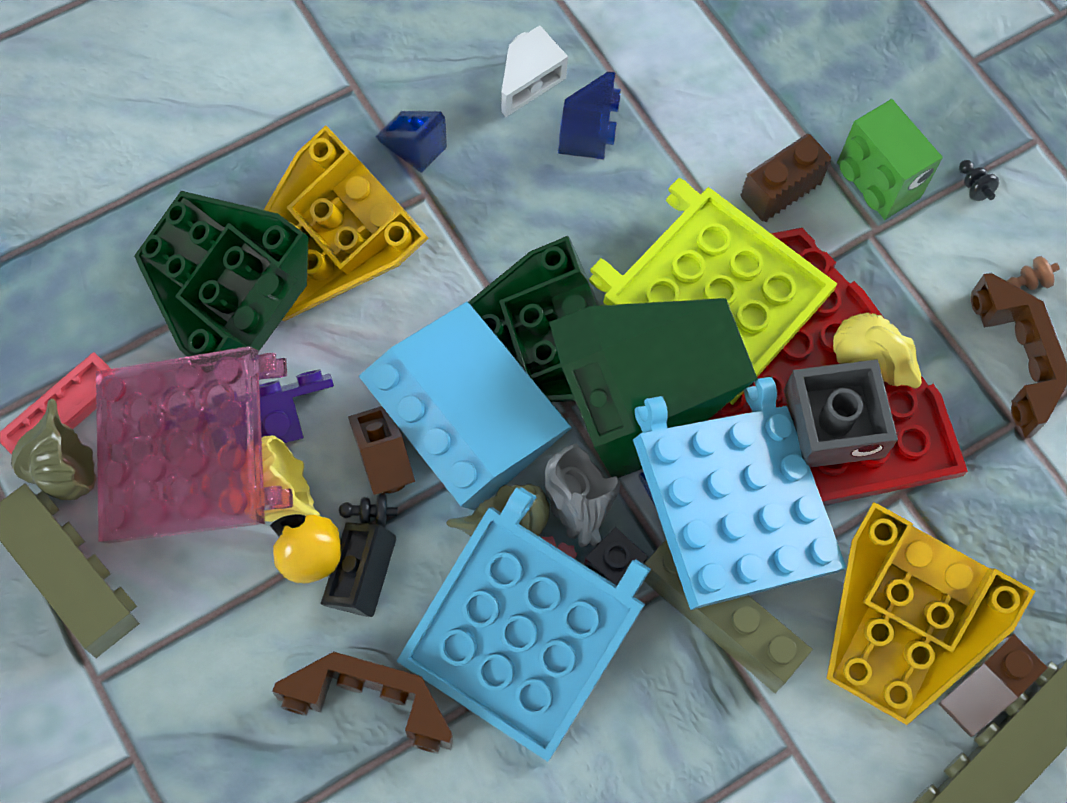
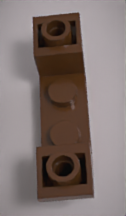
(1005, 303)
(310, 685)

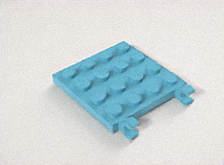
(736, 500)
(522, 629)

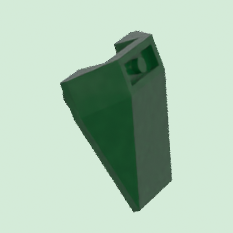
(222, 272)
(524, 301)
(646, 351)

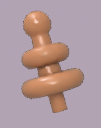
(1042, 272)

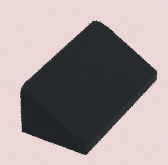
(361, 569)

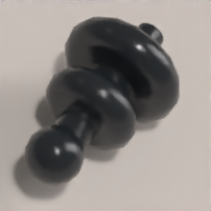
(980, 183)
(366, 510)

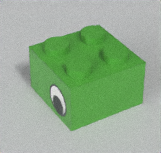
(888, 159)

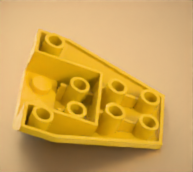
(349, 220)
(915, 615)

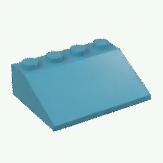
(465, 404)

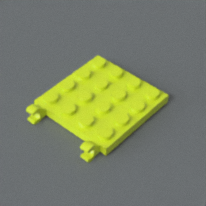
(723, 255)

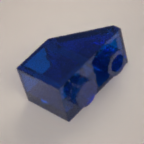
(586, 117)

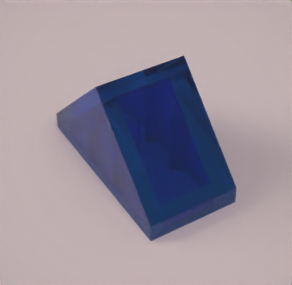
(416, 137)

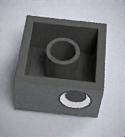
(840, 413)

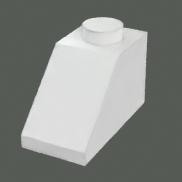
(531, 69)

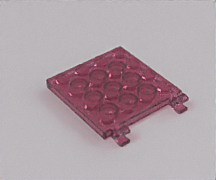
(183, 445)

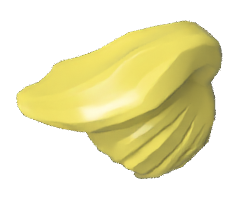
(872, 338)
(285, 470)

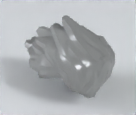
(579, 493)

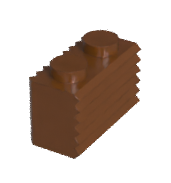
(785, 177)

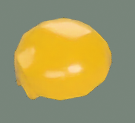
(308, 551)

